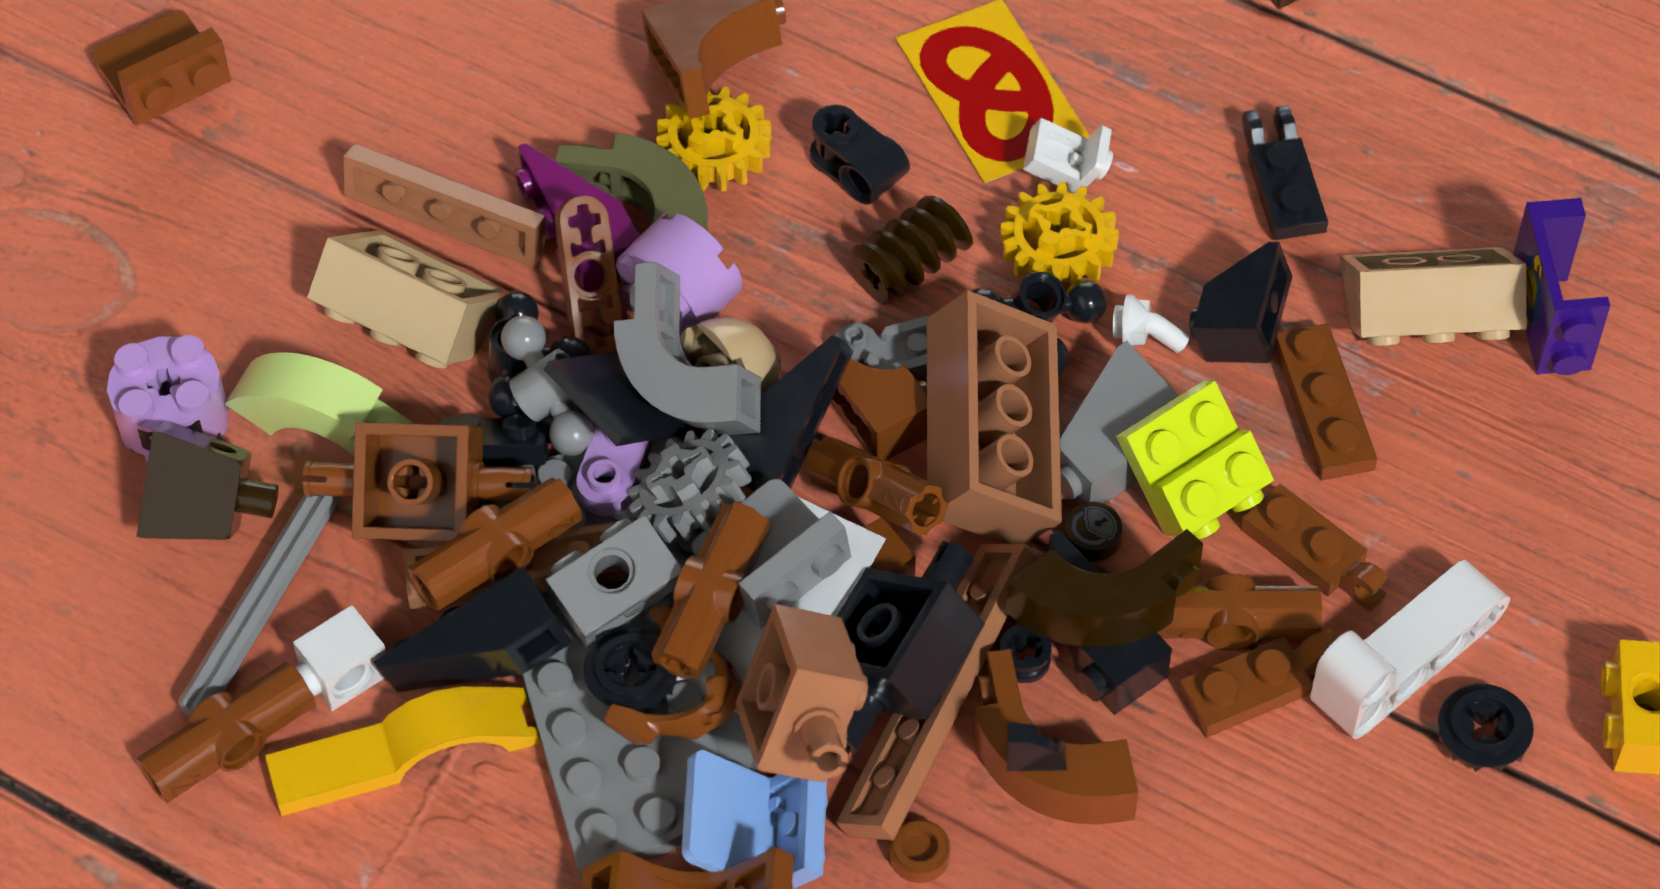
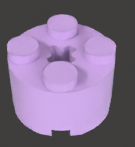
(692, 254)

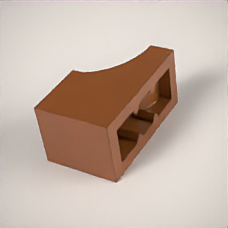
(882, 408)

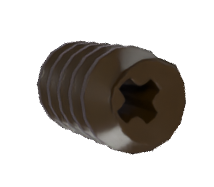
(909, 247)

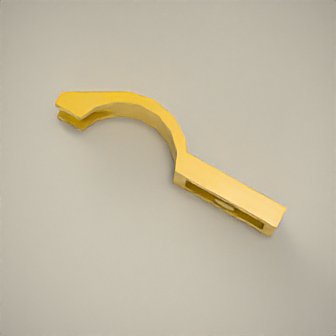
(384, 751)

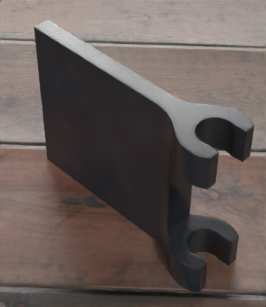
(611, 401)

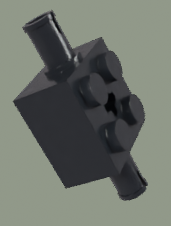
(908, 637)

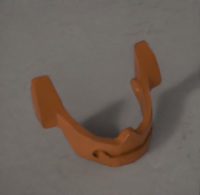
(690, 724)

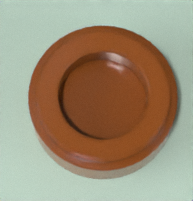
(919, 851)

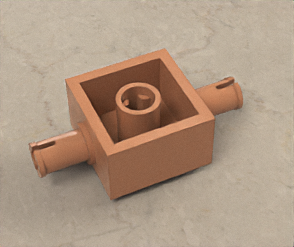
(801, 695)

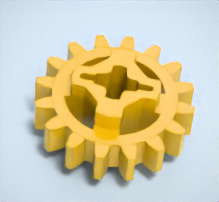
(717, 141)
(1062, 234)

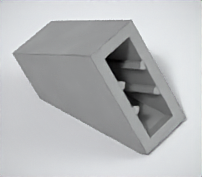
(1090, 454)

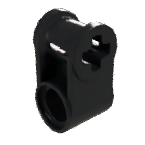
(858, 160)

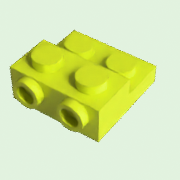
(1195, 462)

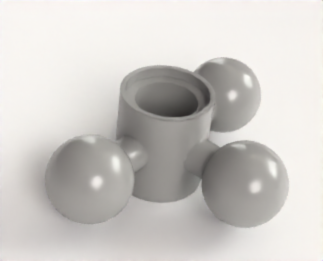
(538, 393)

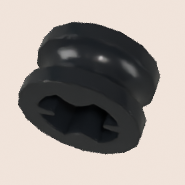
(1031, 667)

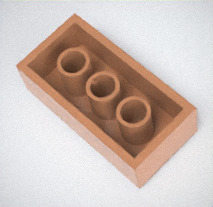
(994, 418)

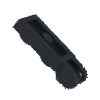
(1284, 177)

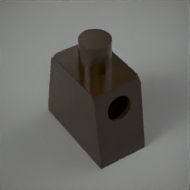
(199, 487)

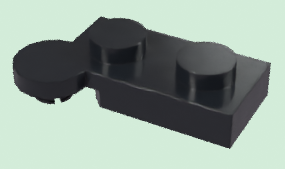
(510, 439)

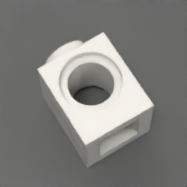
(339, 658)

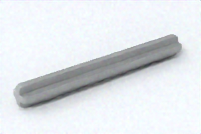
(258, 600)

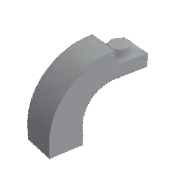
(653, 360)

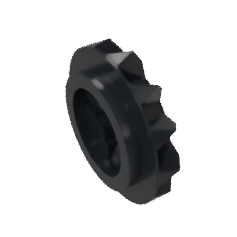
(608, 660)
(1483, 705)

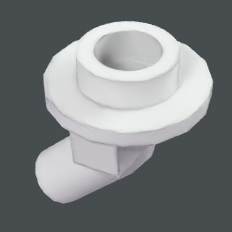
(1135, 321)

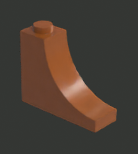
(703, 38)

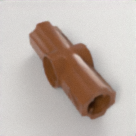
(876, 485)
(495, 543)
(709, 590)
(1237, 612)
(226, 731)

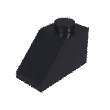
(1243, 308)

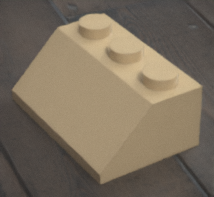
(1435, 294)
(405, 296)

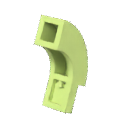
(309, 395)

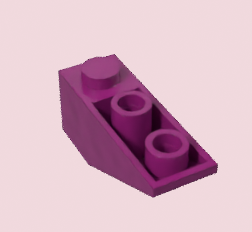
(551, 186)

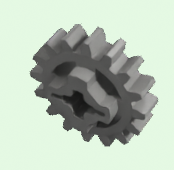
(689, 484)

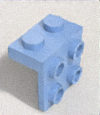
(743, 813)

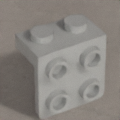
(793, 556)

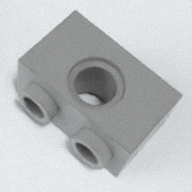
(598, 610)

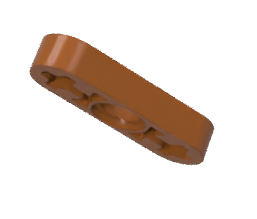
(572, 236)

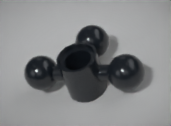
(1082, 301)
(504, 367)

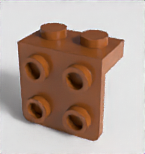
(162, 65)

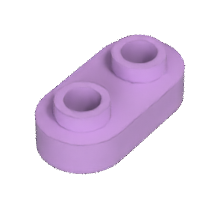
(616, 462)

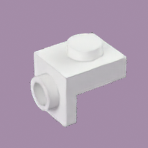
(1066, 156)

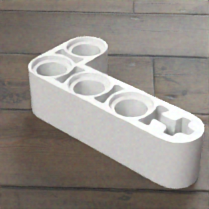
(1369, 678)

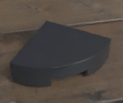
(1033, 752)

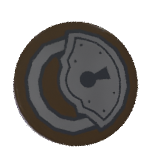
(1094, 530)

